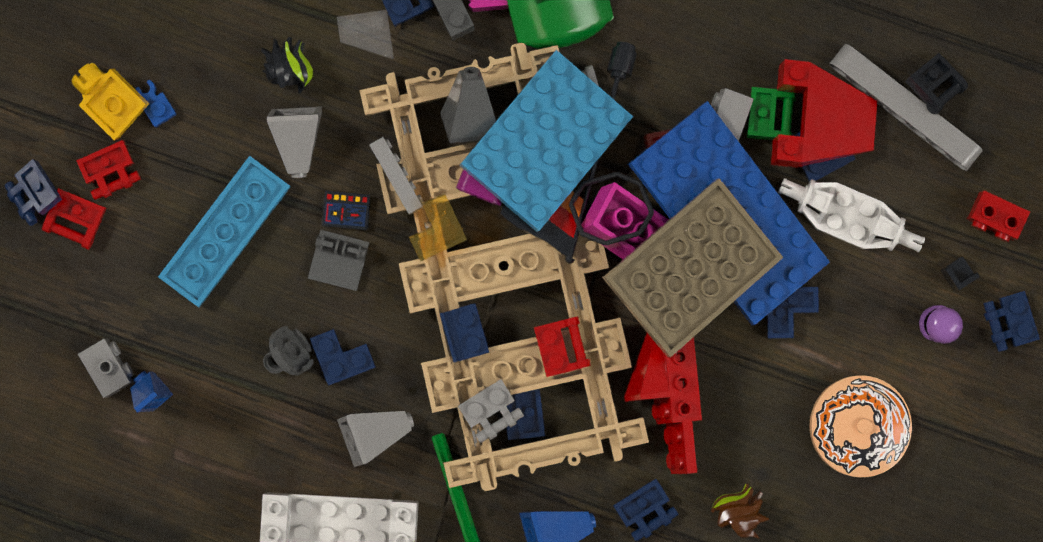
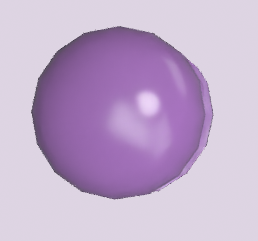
(943, 324)

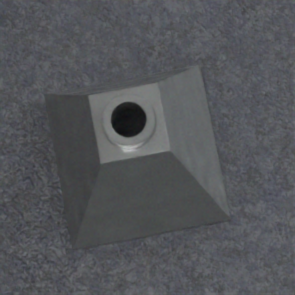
(467, 109)

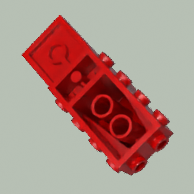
(674, 404)

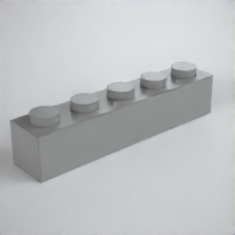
(397, 175)

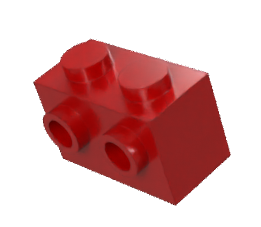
(998, 216)

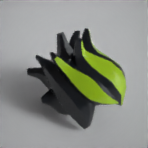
(287, 65)

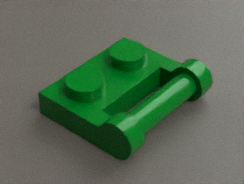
(763, 113)

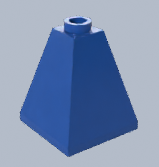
(557, 526)

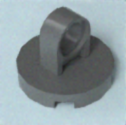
(289, 351)

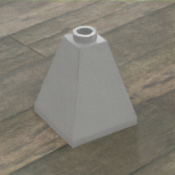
(295, 136)
(372, 433)

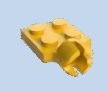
(108, 99)

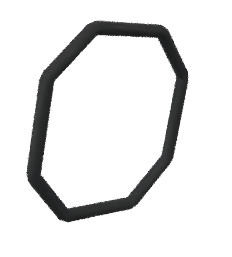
(620, 238)

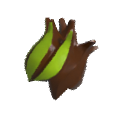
(740, 511)

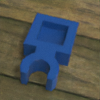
(159, 108)

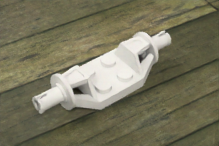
(851, 215)

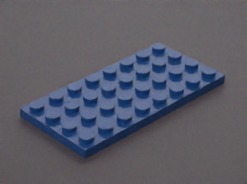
(705, 150)

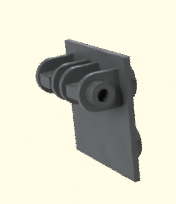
(338, 260)

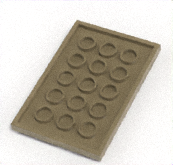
(693, 267)

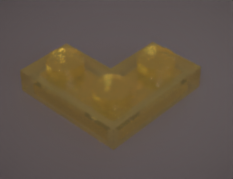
(444, 230)

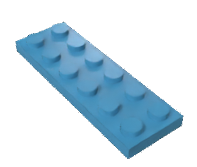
(224, 231)

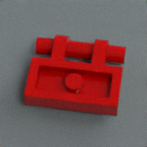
(104, 163)

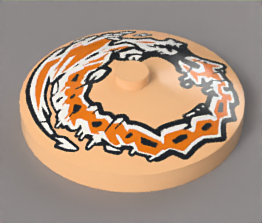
(860, 426)

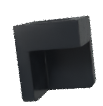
(959, 274)

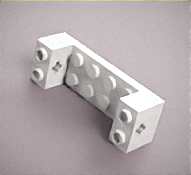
(336, 519)

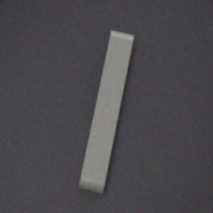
(905, 107)

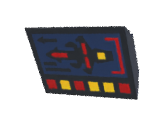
(346, 210)

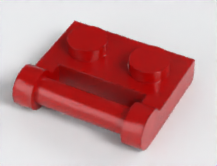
(78, 211)
(553, 347)

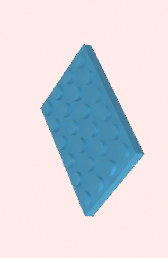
(546, 141)

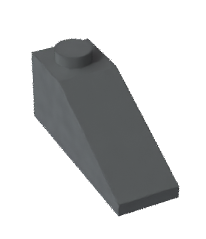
(454, 17)

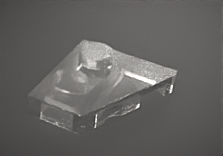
(367, 31)

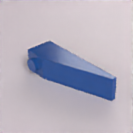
(149, 392)

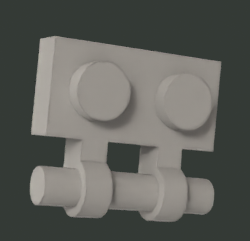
(487, 403)

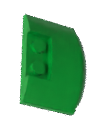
(557, 21)

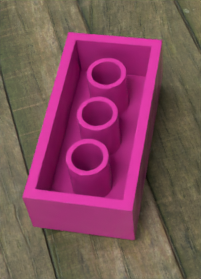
(617, 214)

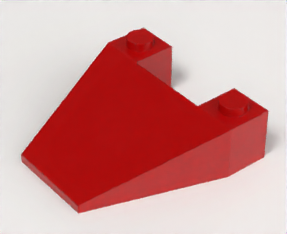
(834, 121)

